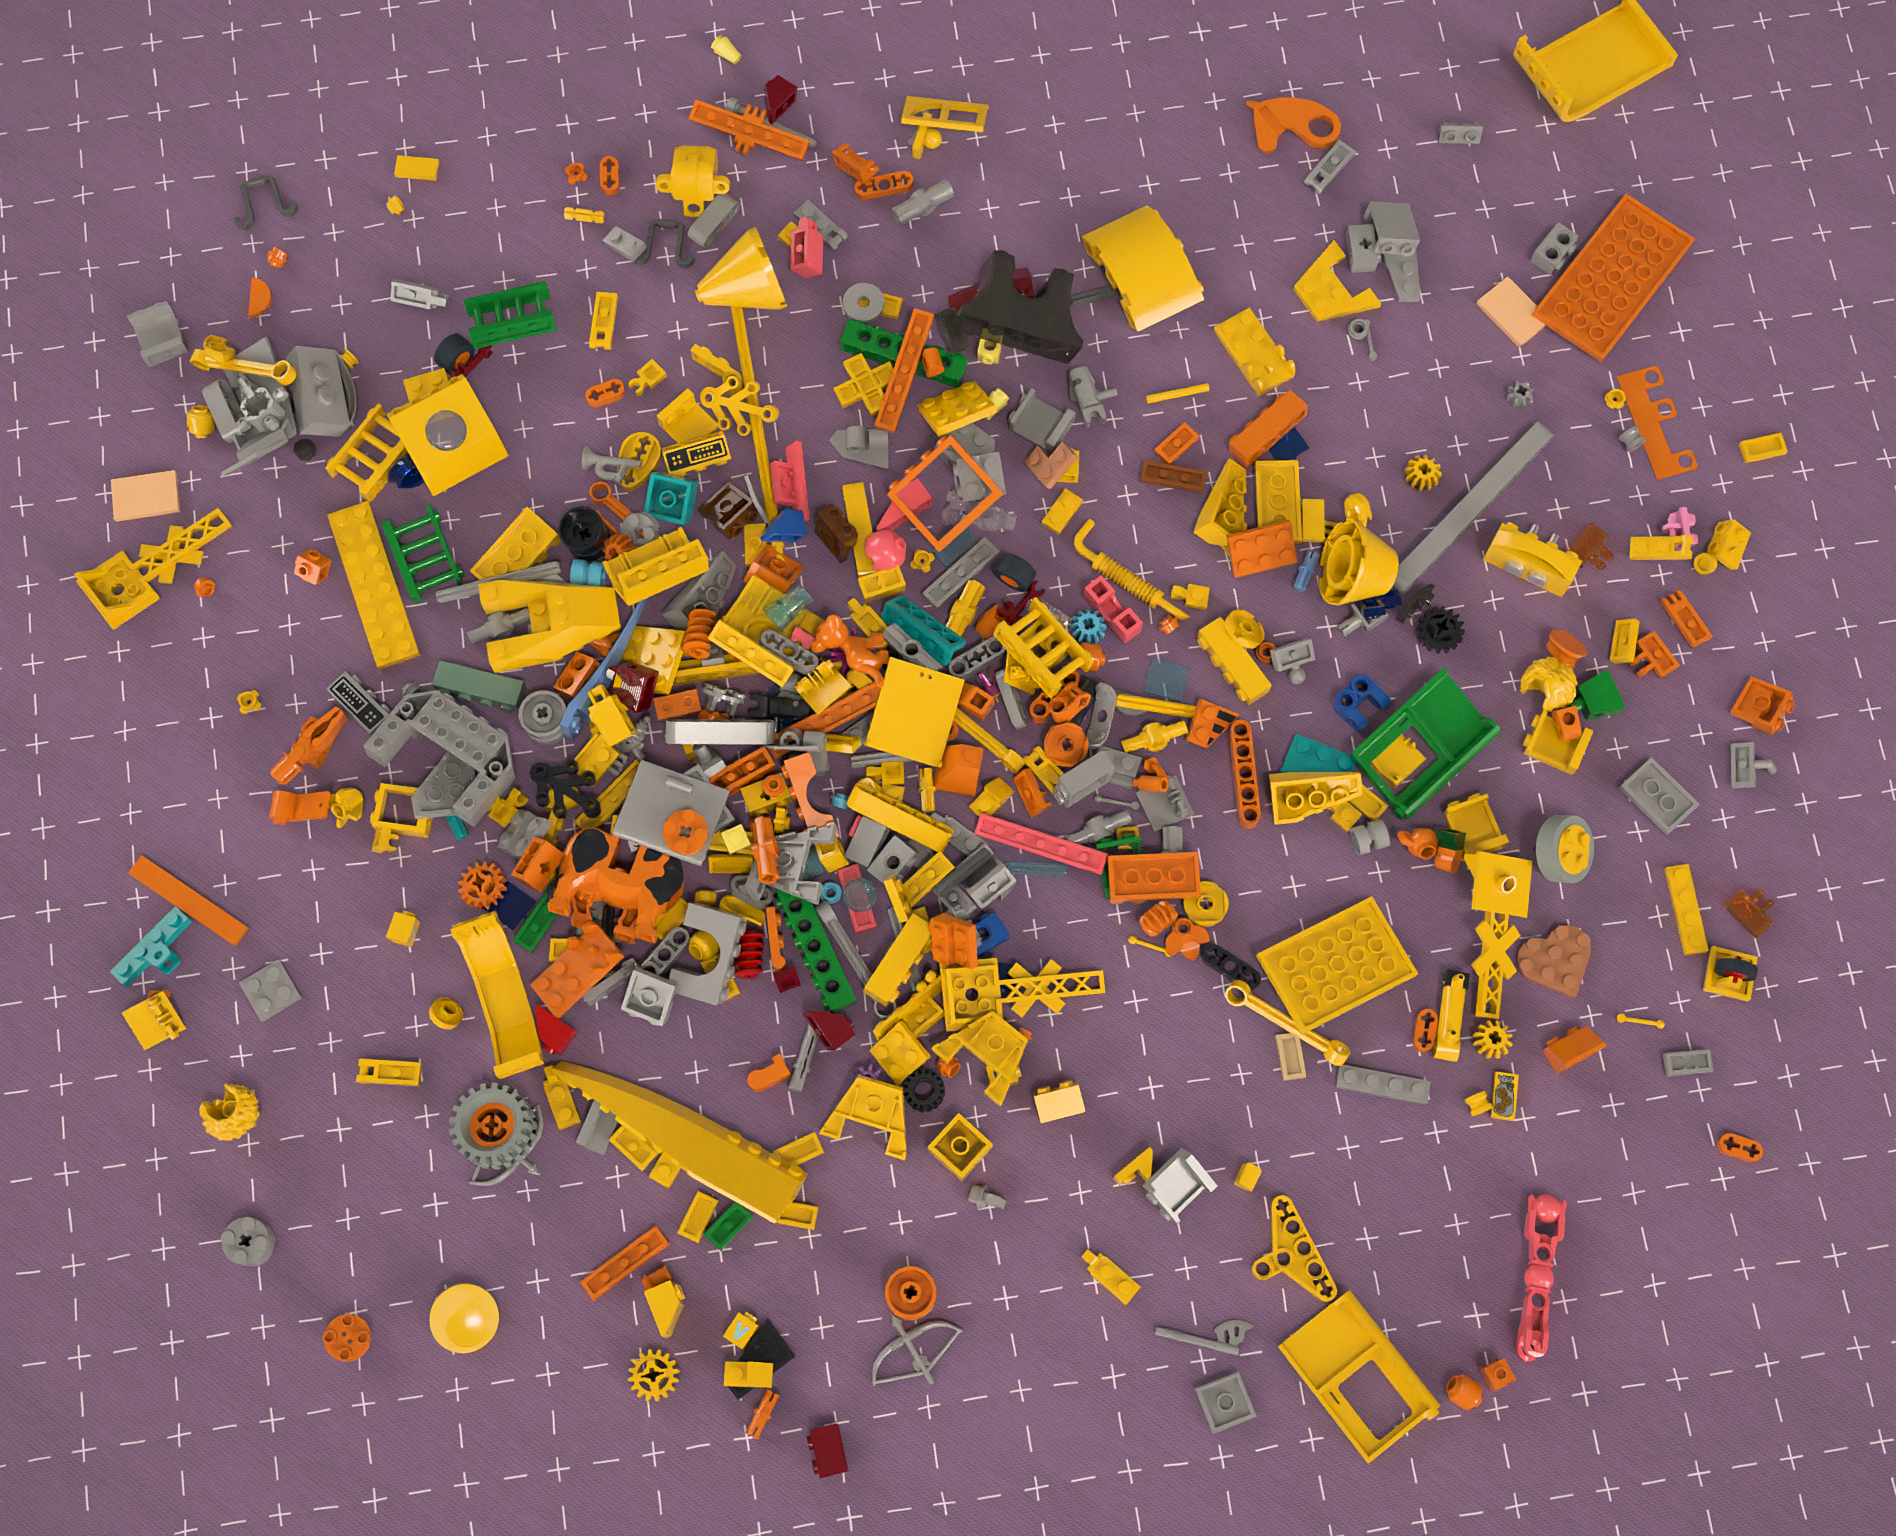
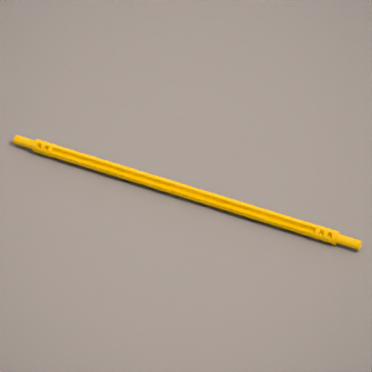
(756, 421)

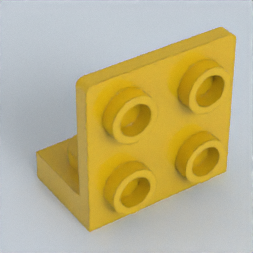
(685, 419)

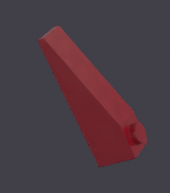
(1021, 280)

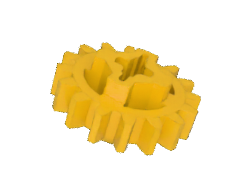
(655, 1386)

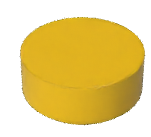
(1705, 563)

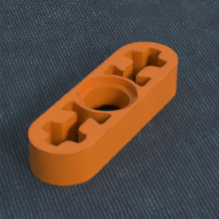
(897, 176)

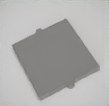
(756, 499)

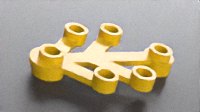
(735, 404)

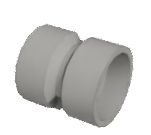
(1369, 837)

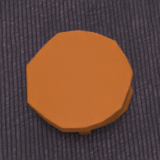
(1565, 647)

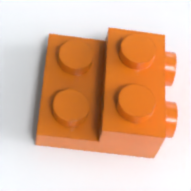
(1763, 705)
(953, 941)

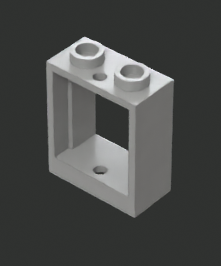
(1083, 779)

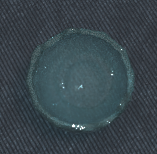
(859, 895)

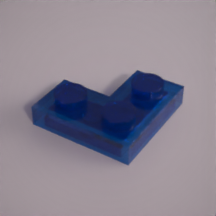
(1375, 606)

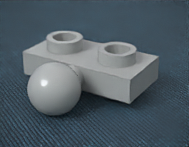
(1292, 657)

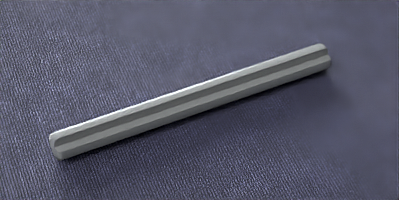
(472, 588)

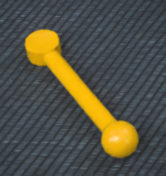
(1132, 940)
(1622, 1018)

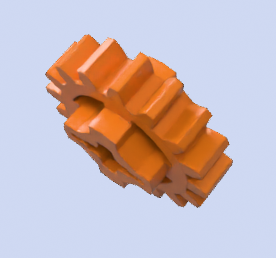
(487, 891)

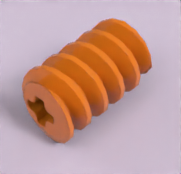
(697, 633)

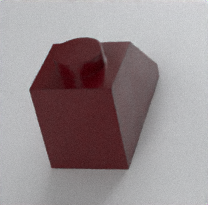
(779, 97)
(830, 1028)

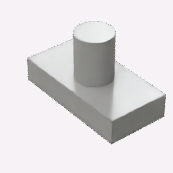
(707, 760)

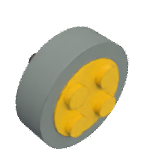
(1564, 849)

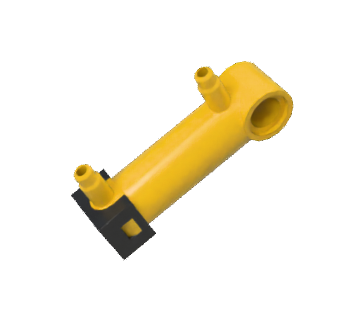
(1451, 1013)

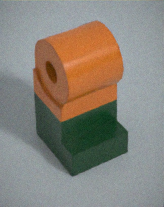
(1449, 849)

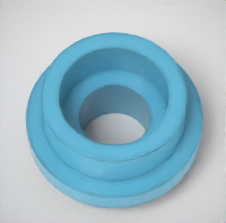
(839, 800)
(831, 886)

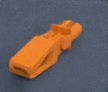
(309, 745)

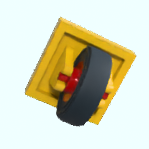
(1730, 973)

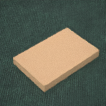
(1511, 311)
(145, 495)

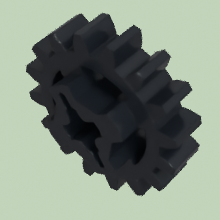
(1430, 624)

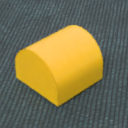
(1247, 1176)

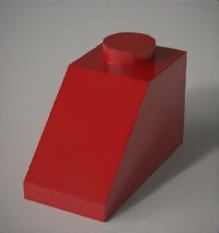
(553, 1032)

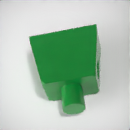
(1598, 697)

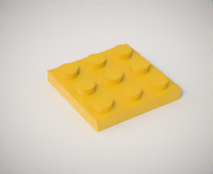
(956, 408)
(657, 650)

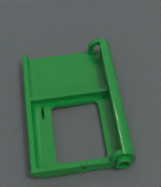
(1446, 724)

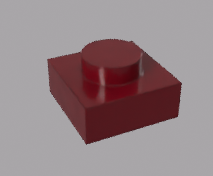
(786, 979)

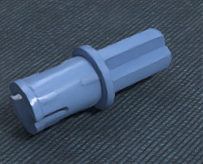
(1306, 570)

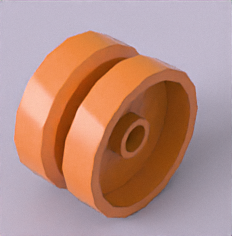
(910, 1279)

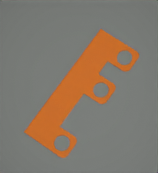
(1647, 420)

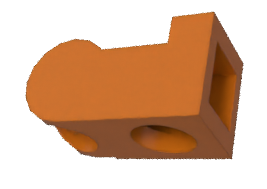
(768, 1077)

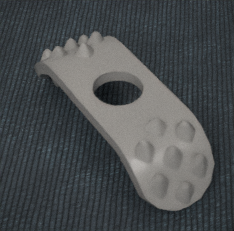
(1105, 700)

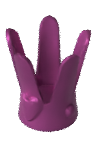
(993, 691)

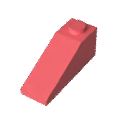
(915, 497)

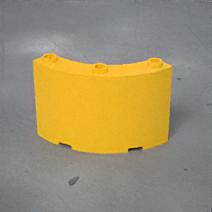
(1145, 266)

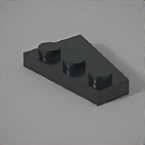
(765, 1348)

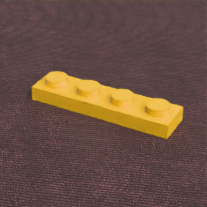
(1686, 909)

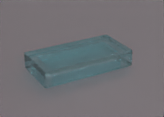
(957, 548)

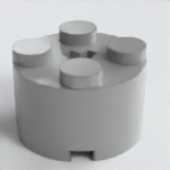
(235, 1240)

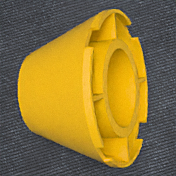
(1355, 565)

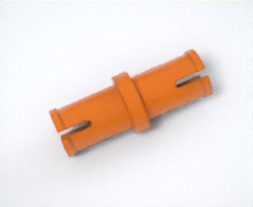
(762, 1414)

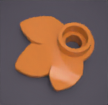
(1186, 942)

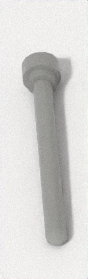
(734, 105)

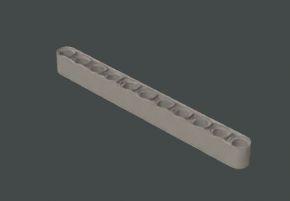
(1472, 506)

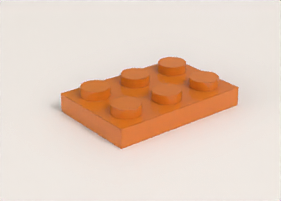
(1261, 548)

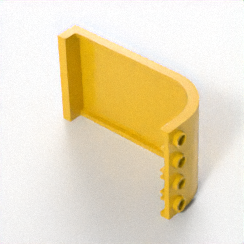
(1597, 60)

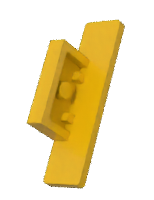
(918, 1013)

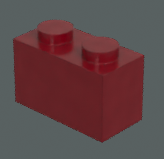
(828, 1451)

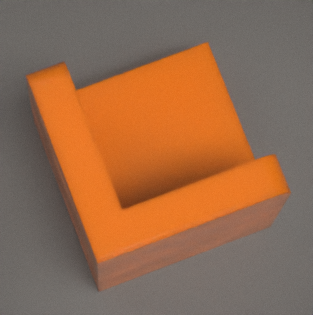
(988, 622)

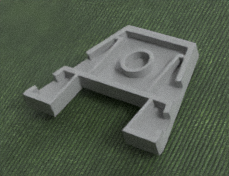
(793, 858)

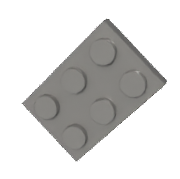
(1659, 796)

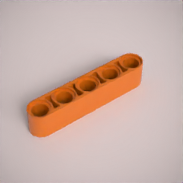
(1247, 764)

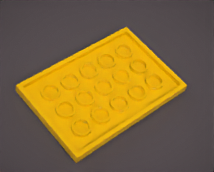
(1336, 965)

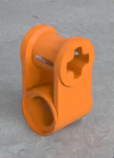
(1068, 701)

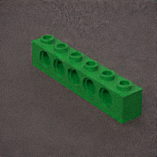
(871, 350)
(844, 995)

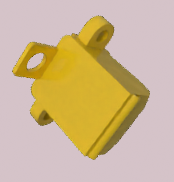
(693, 177)

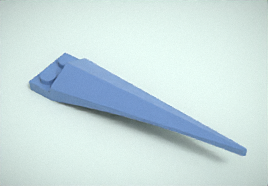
(578, 708)

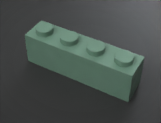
(479, 686)

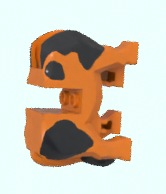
(591, 876)

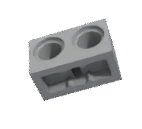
(1553, 248)

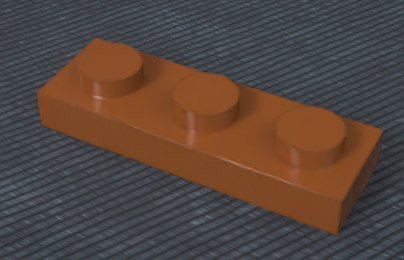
(1173, 476)

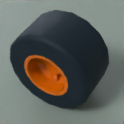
(452, 351)
(1014, 572)

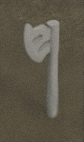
(1220, 1345)

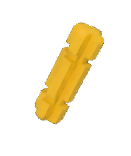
(584, 215)

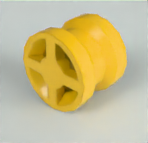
(1478, 1103)

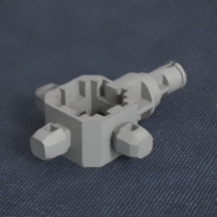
(255, 399)

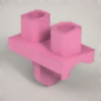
(1680, 524)

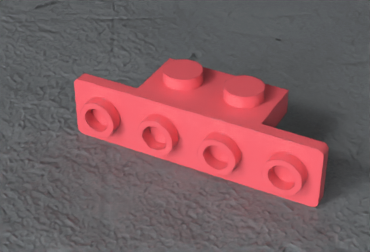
(790, 481)

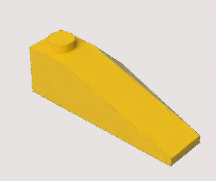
(1224, 507)
(1305, 793)

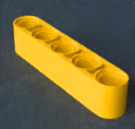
(859, 517)
(899, 817)

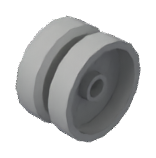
(533, 713)

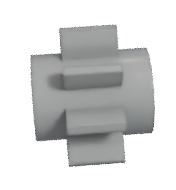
(1523, 394)

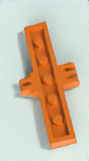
(749, 129)

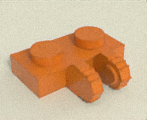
(1656, 655)

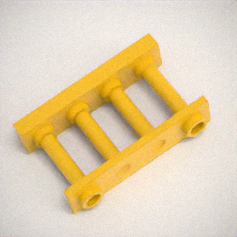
(370, 487)
(1029, 661)

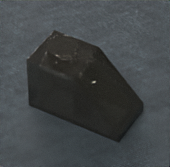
(953, 340)

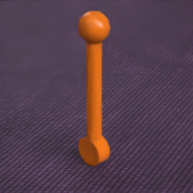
(607, 523)

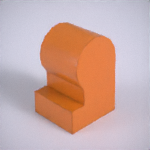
(1567, 723)

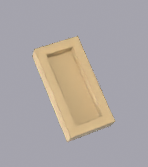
(1290, 1057)

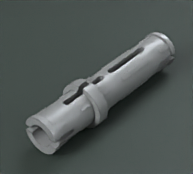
(803, 1061)

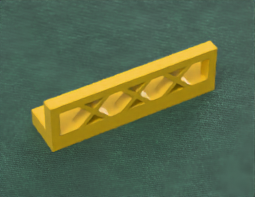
(692, 671)

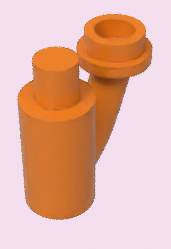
(1152, 783)

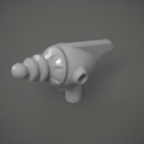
(636, 742)

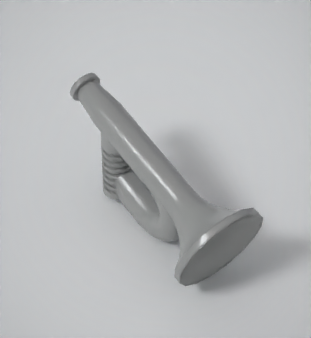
(590, 458)

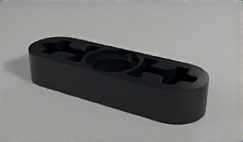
(1229, 957)

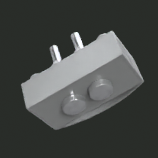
(320, 393)

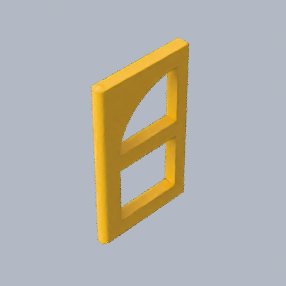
(917, 104)

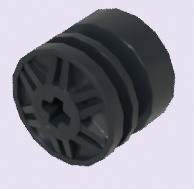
(582, 523)

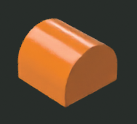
(932, 362)

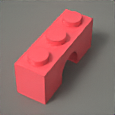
(1120, 620)

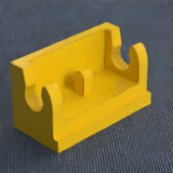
(881, 584)

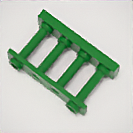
(512, 328)
(407, 569)

